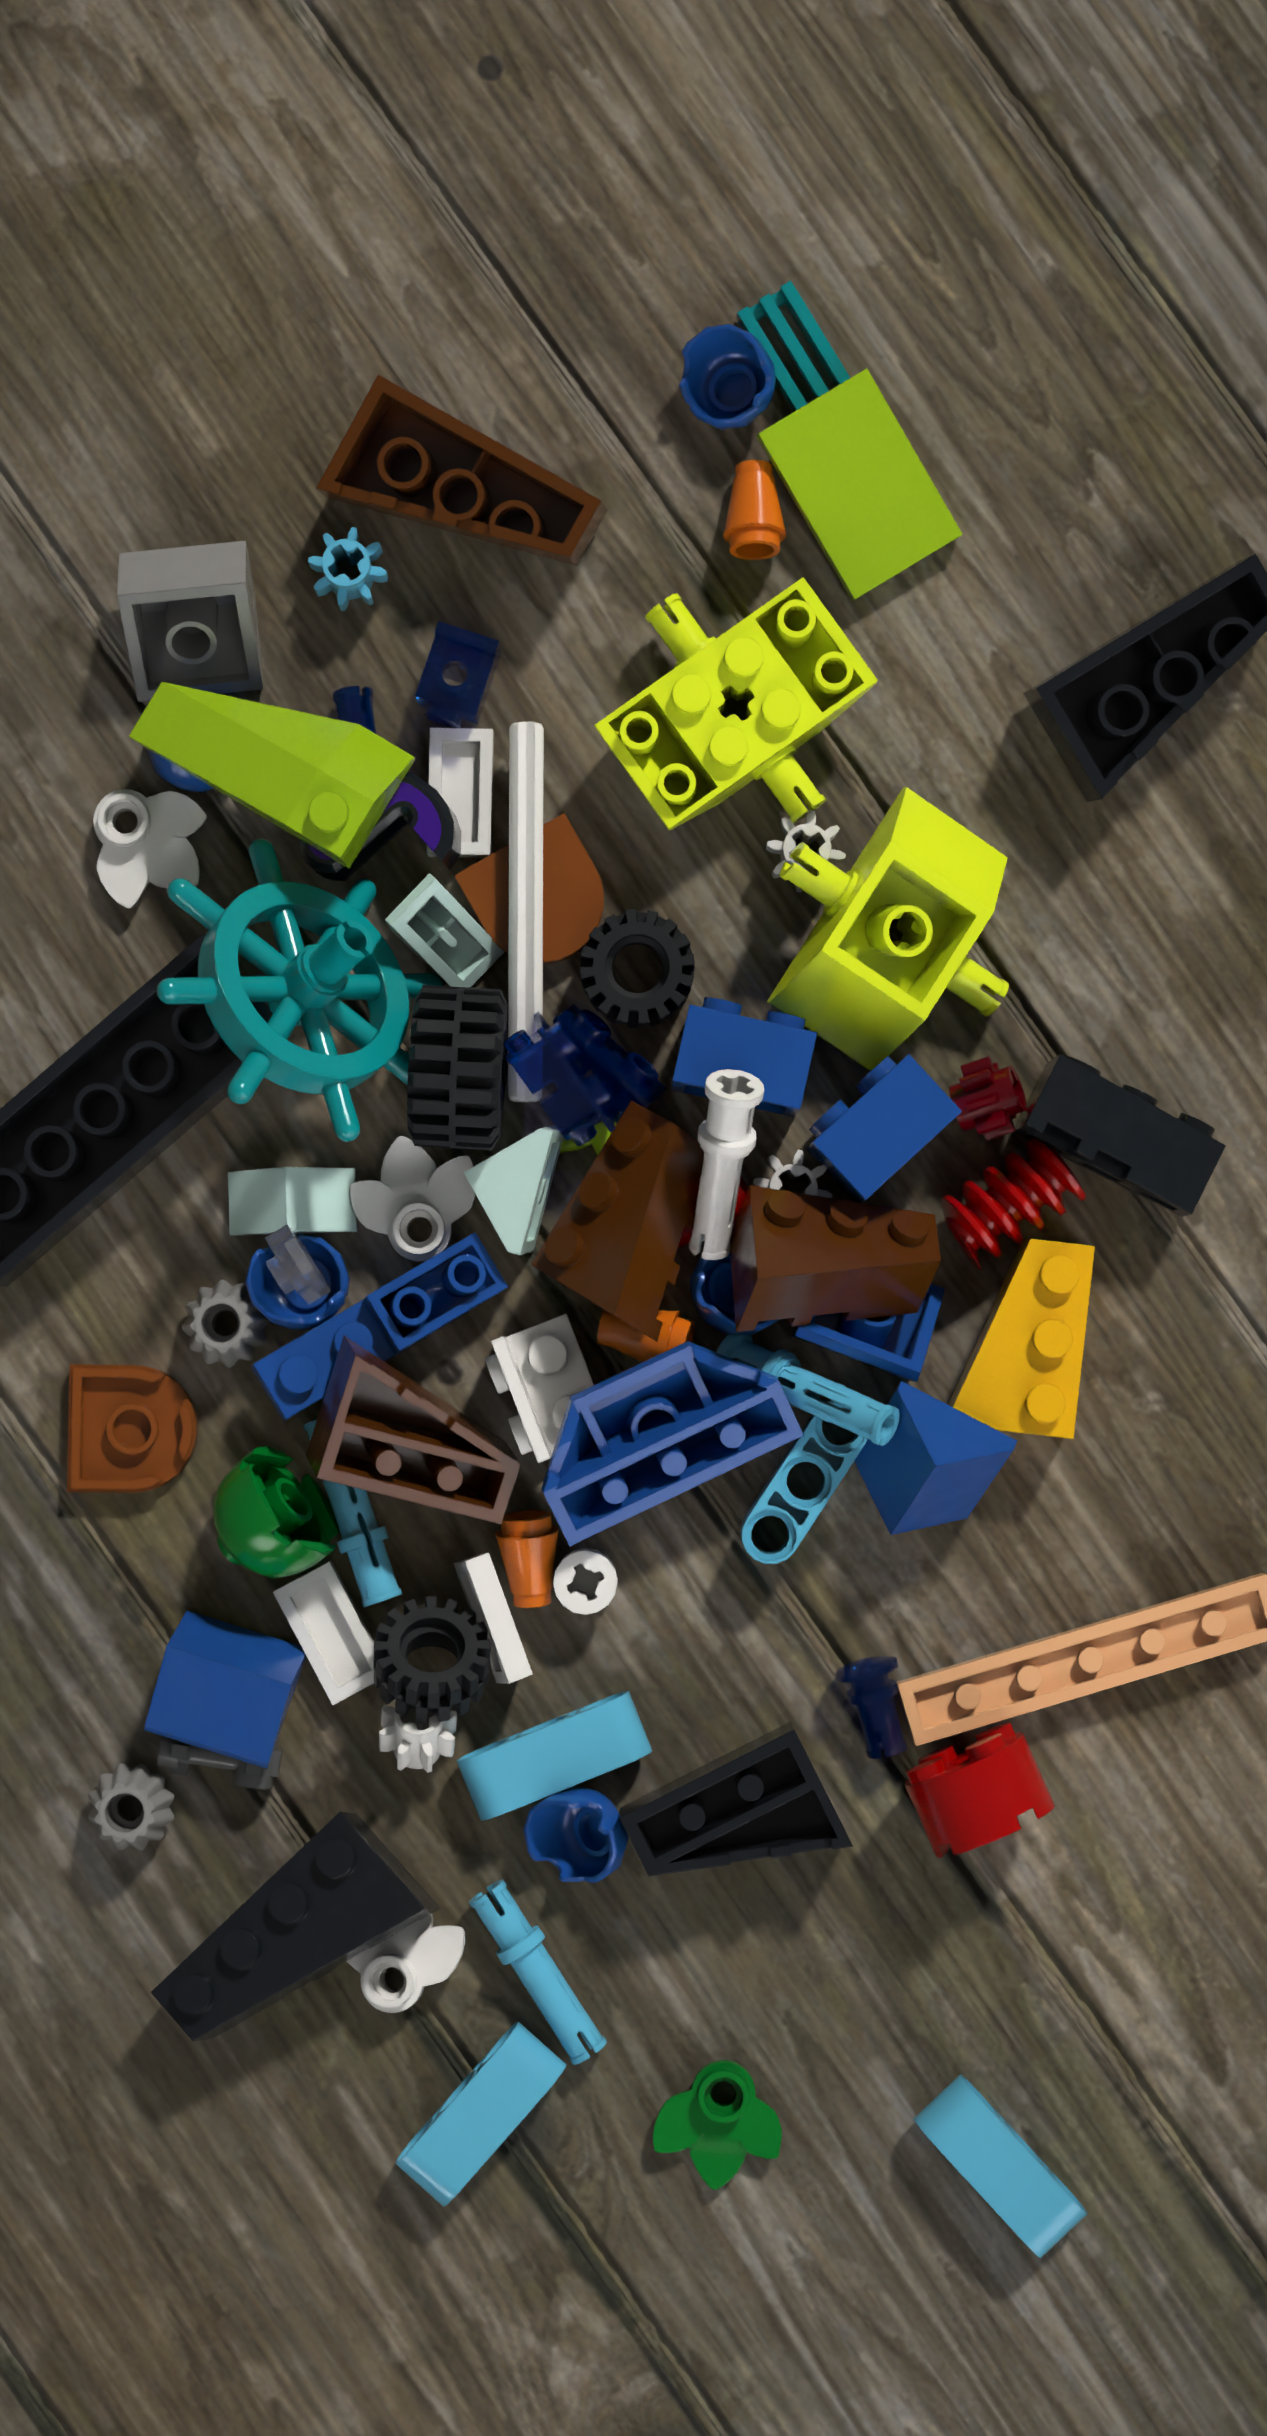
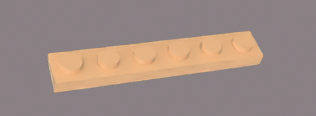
(1086, 1660)

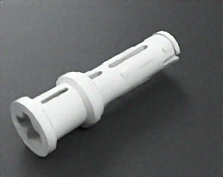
(726, 1140)

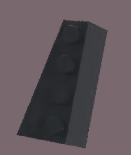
(1138, 684)
(305, 1921)

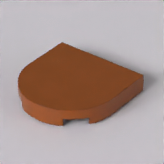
(570, 892)
(127, 1428)

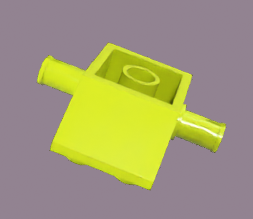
(780, 660)
(849, 974)

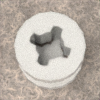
(590, 1567)

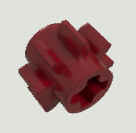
(988, 1098)

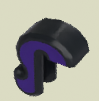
(413, 805)

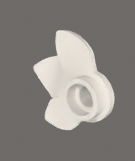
(153, 850)
(412, 1190)
(421, 1954)

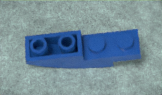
(382, 1323)

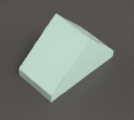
(443, 934)
(516, 1187)
(292, 1196)

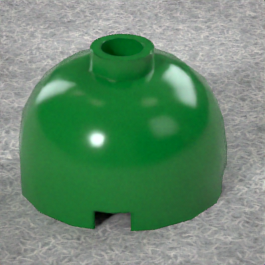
(271, 1518)

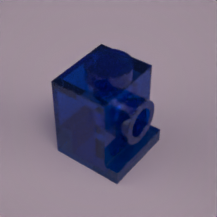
(474, 653)

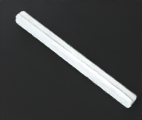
(525, 889)

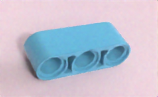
(800, 1512)
(554, 1755)
(480, 2113)
(1000, 2166)

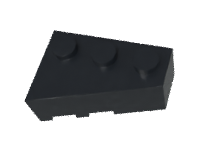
(1121, 1134)
(736, 1809)

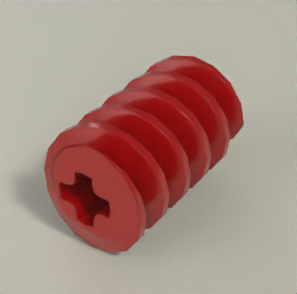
(1010, 1200)

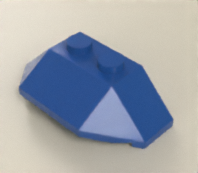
(660, 1435)

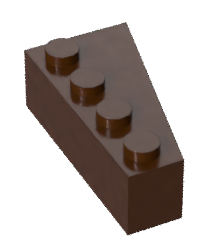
(449, 476)

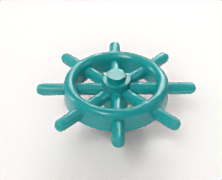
(300, 987)

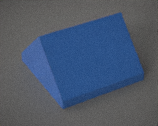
(886, 1343)
(932, 1464)
(224, 1688)

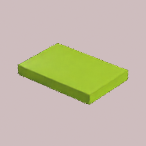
(859, 484)

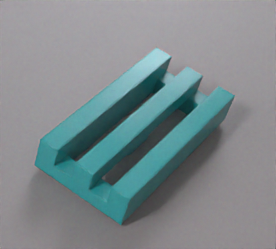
(768, 307)

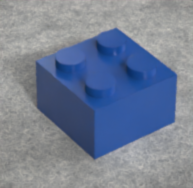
(771, 1050)
(883, 1129)

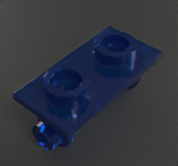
(549, 1058)
(624, 1074)

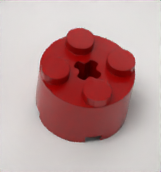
(979, 1792)

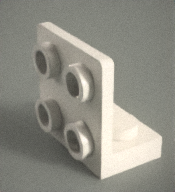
(542, 1373)

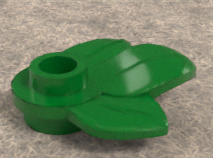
(715, 2130)

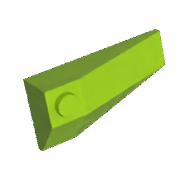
(289, 766)

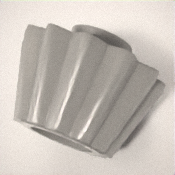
(202, 1328)
(114, 1823)

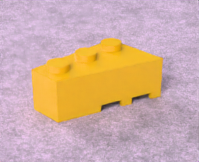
(1032, 1344)

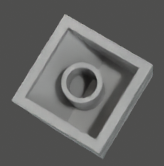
(190, 618)

